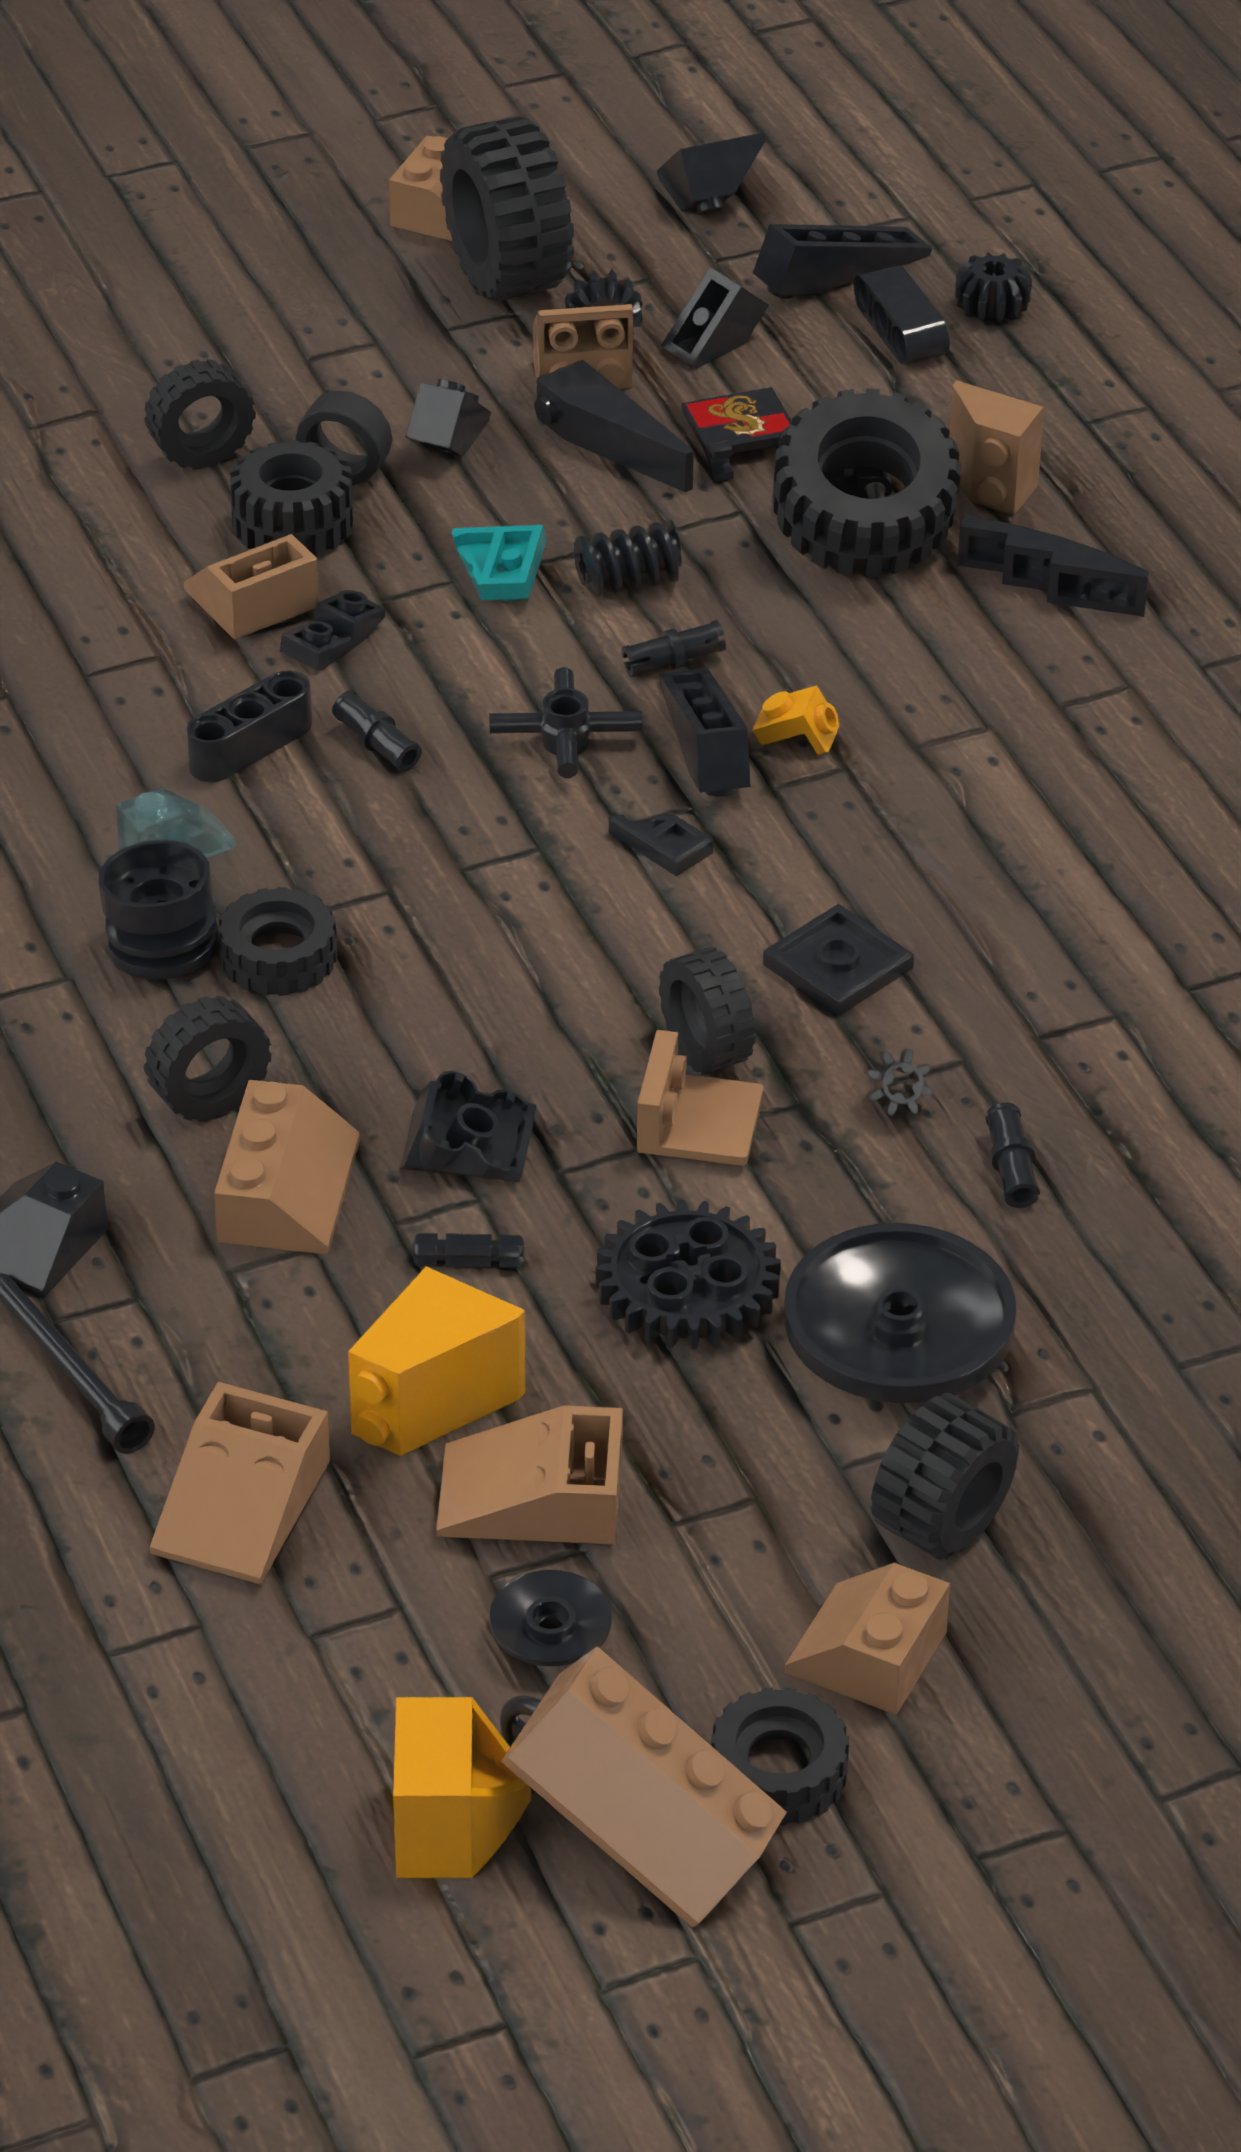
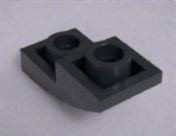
(337, 629)

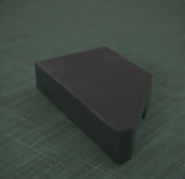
(665, 841)

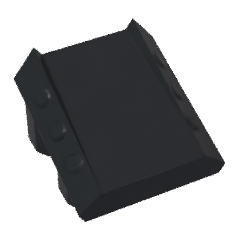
(468, 1130)

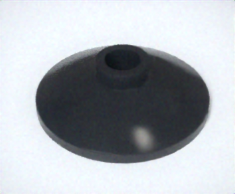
(550, 1617)

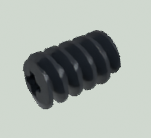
(628, 556)

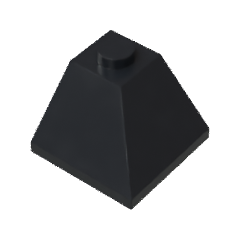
(709, 173)
(49, 1225)

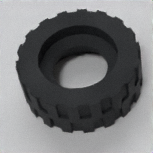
(181, 389)
(281, 969)
(708, 1009)
(187, 1034)
(794, 1718)

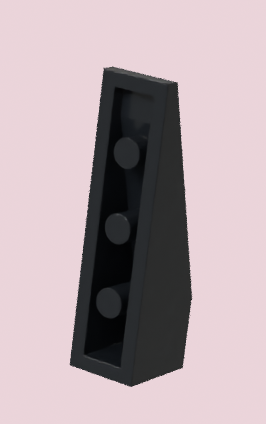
(823, 257)
(604, 420)
(708, 731)

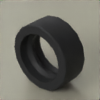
(361, 417)

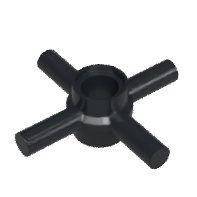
(565, 722)

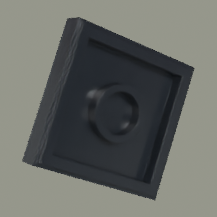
(838, 959)

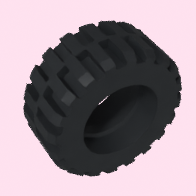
(506, 208)
(874, 434)

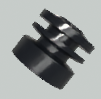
(159, 909)

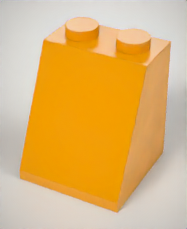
(435, 1363)

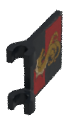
(736, 425)

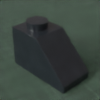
(714, 320)

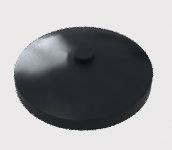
(899, 1312)

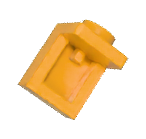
(797, 714)

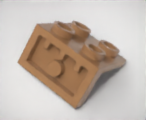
(694, 1113)

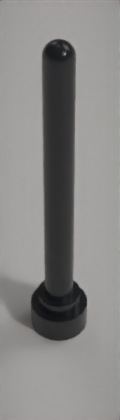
(123, 1422)

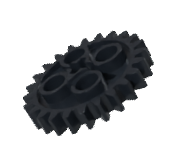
(687, 1274)

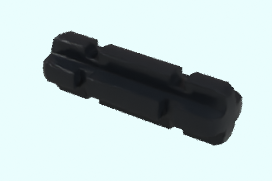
(468, 1250)

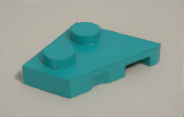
(501, 559)

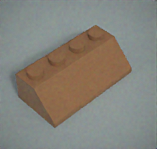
(643, 1786)

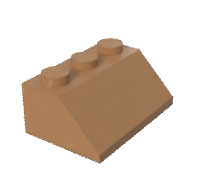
(284, 1170)

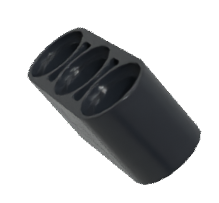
(901, 314)
(249, 726)

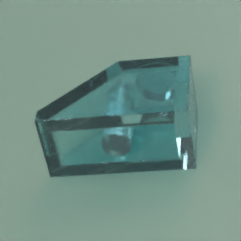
(171, 817)

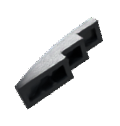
(1064, 568)

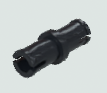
(673, 648)
(376, 731)
(1012, 1155)

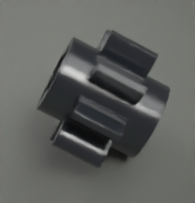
(913, 1086)

